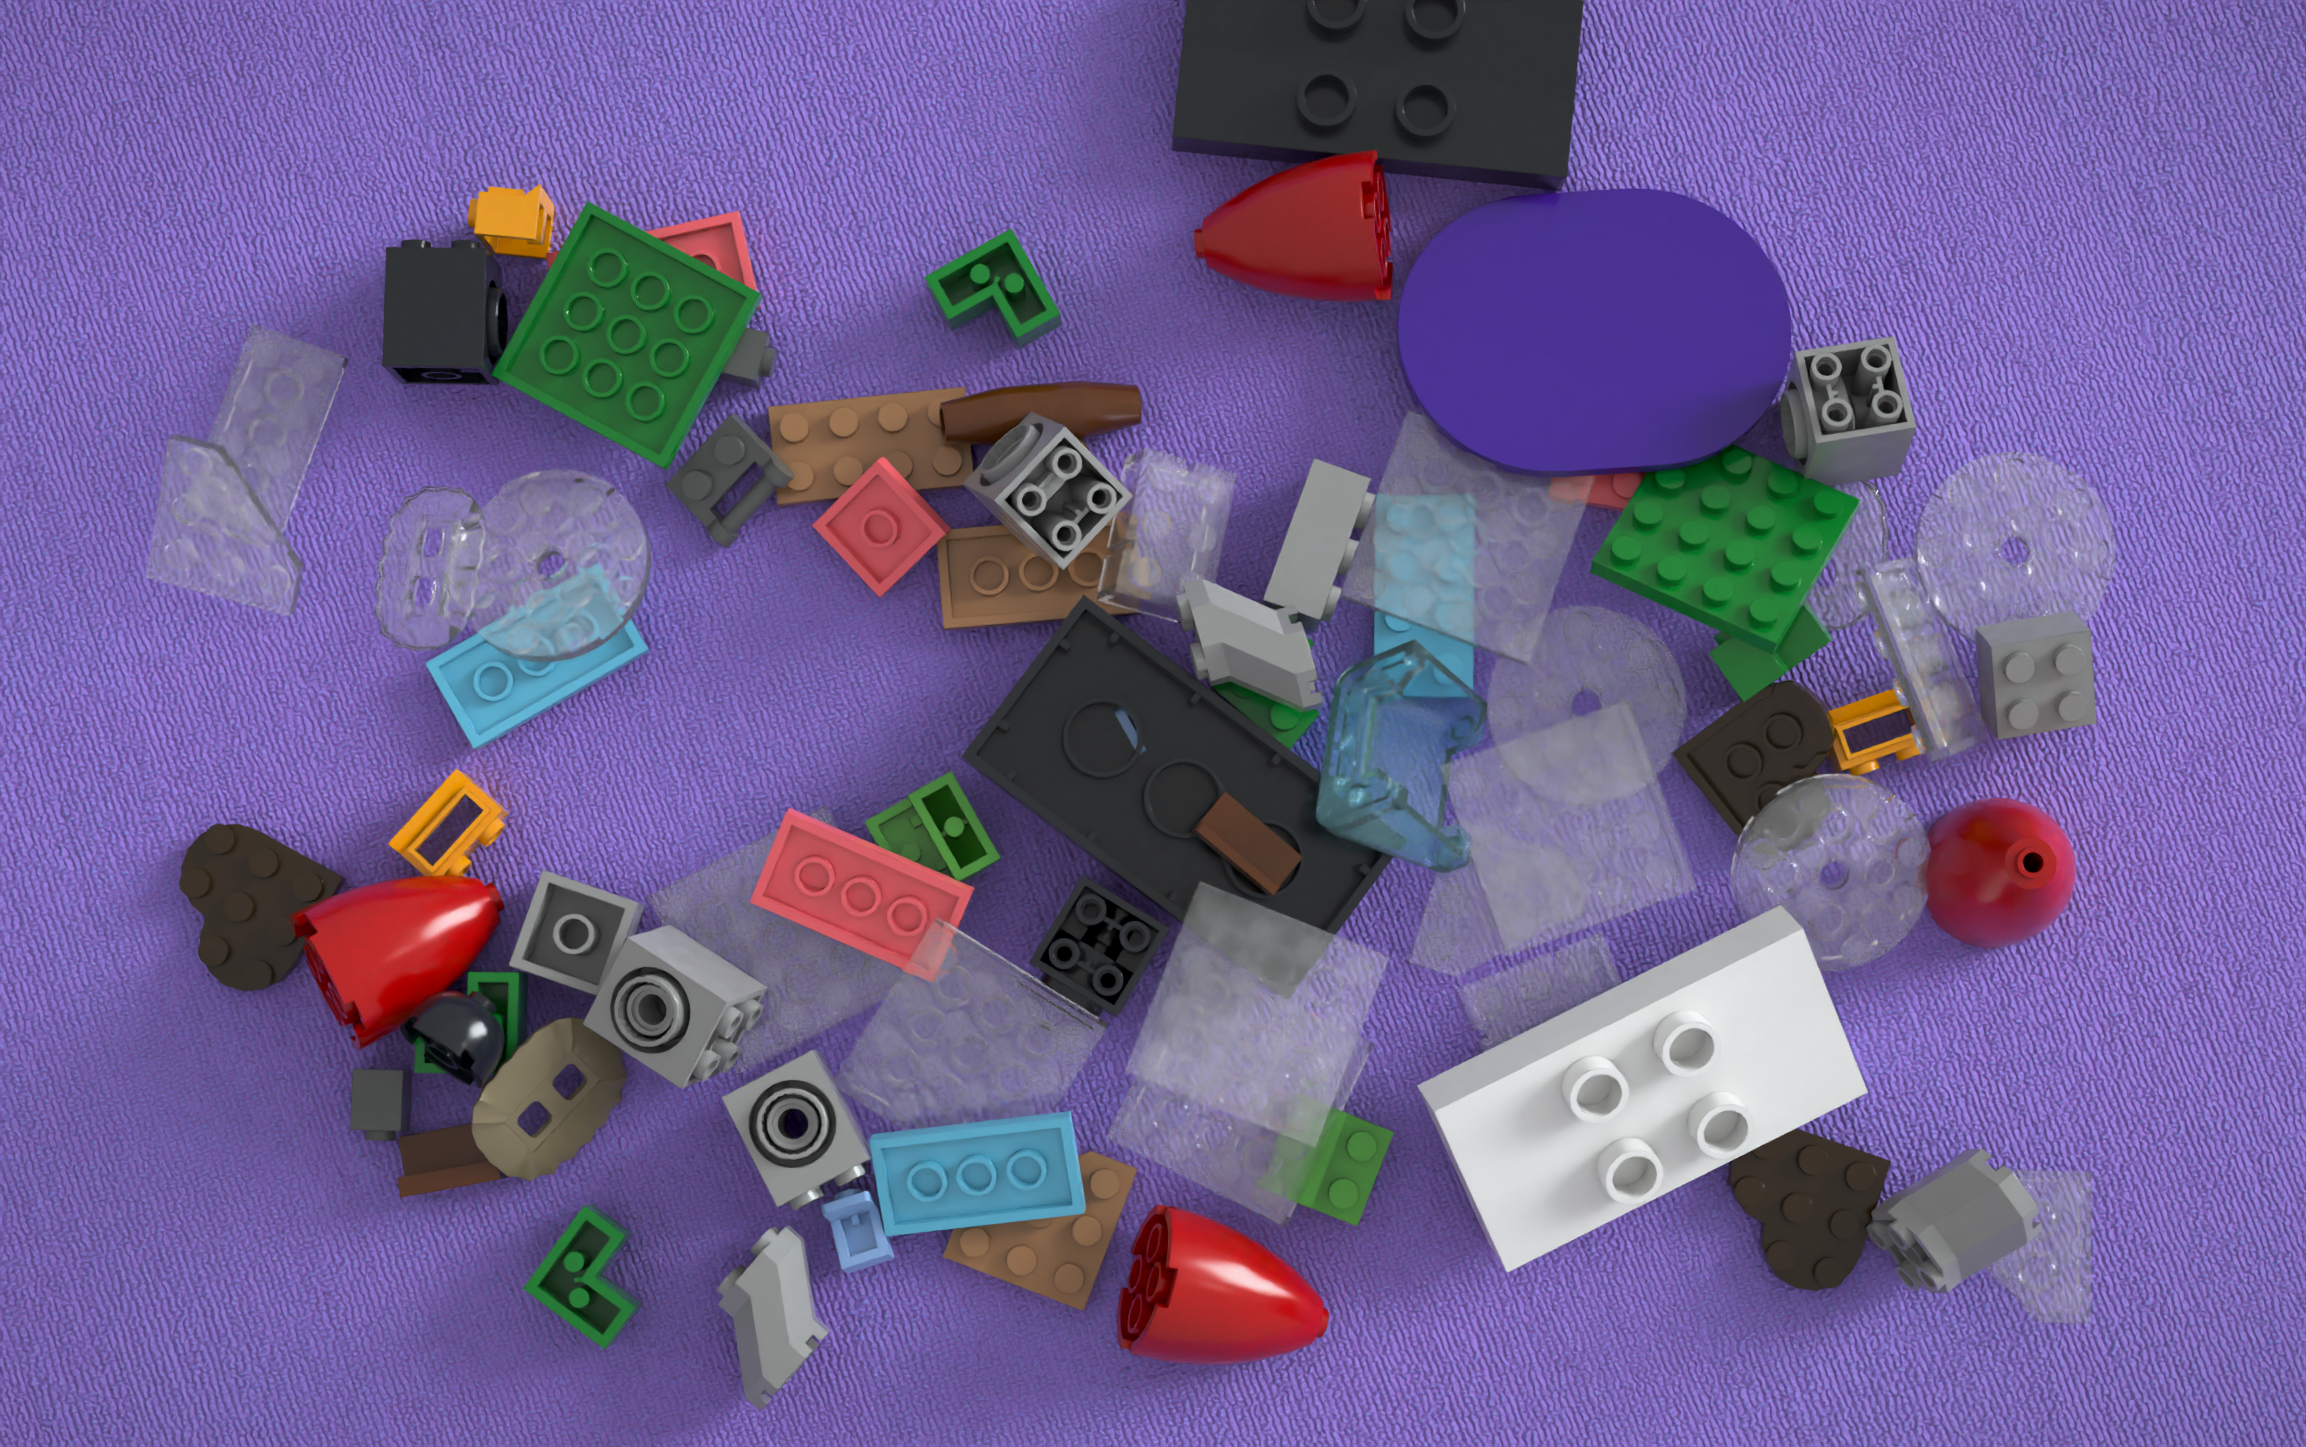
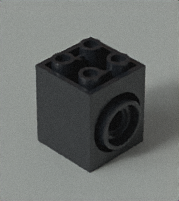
(443, 314)
(1098, 949)

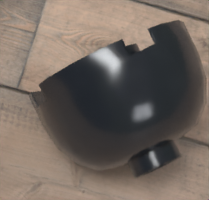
(458, 1034)

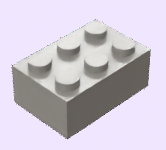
(1319, 543)

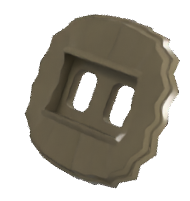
(529, 1078)

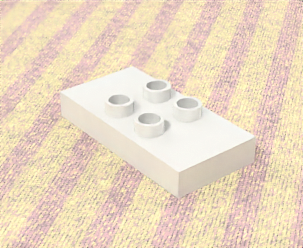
(1644, 1088)

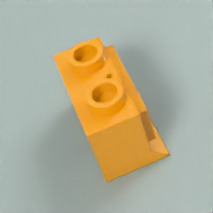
(513, 221)
(1862, 712)
(483, 830)

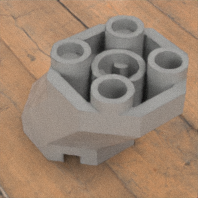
(1248, 645)
(1954, 1222)
(772, 1313)

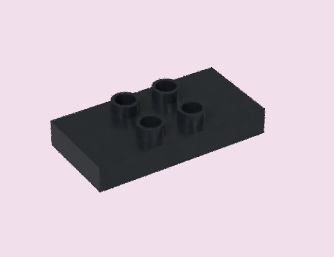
(1424, 82)
(1135, 813)

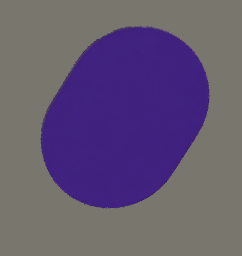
(1593, 332)

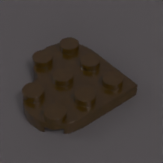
(1759, 750)
(247, 892)
(1810, 1205)

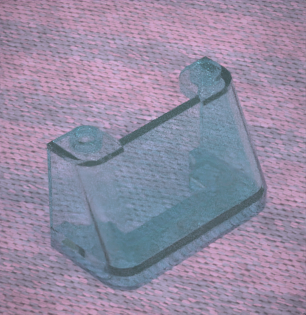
(1383, 748)

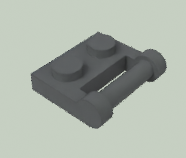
(719, 468)

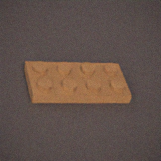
(840, 439)
(999, 582)

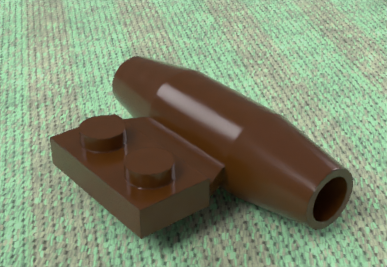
(1080, 406)

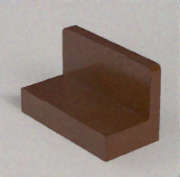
(1247, 844)
(443, 1161)

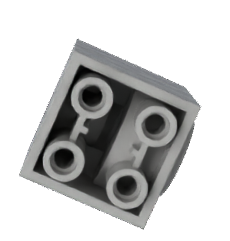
(1847, 412)
(1047, 489)
(676, 1006)
(828, 1149)

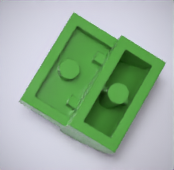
(936, 830)
(1346, 1168)

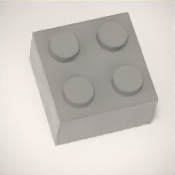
(2035, 675)
(574, 932)

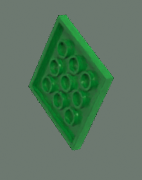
(627, 335)
(1728, 543)

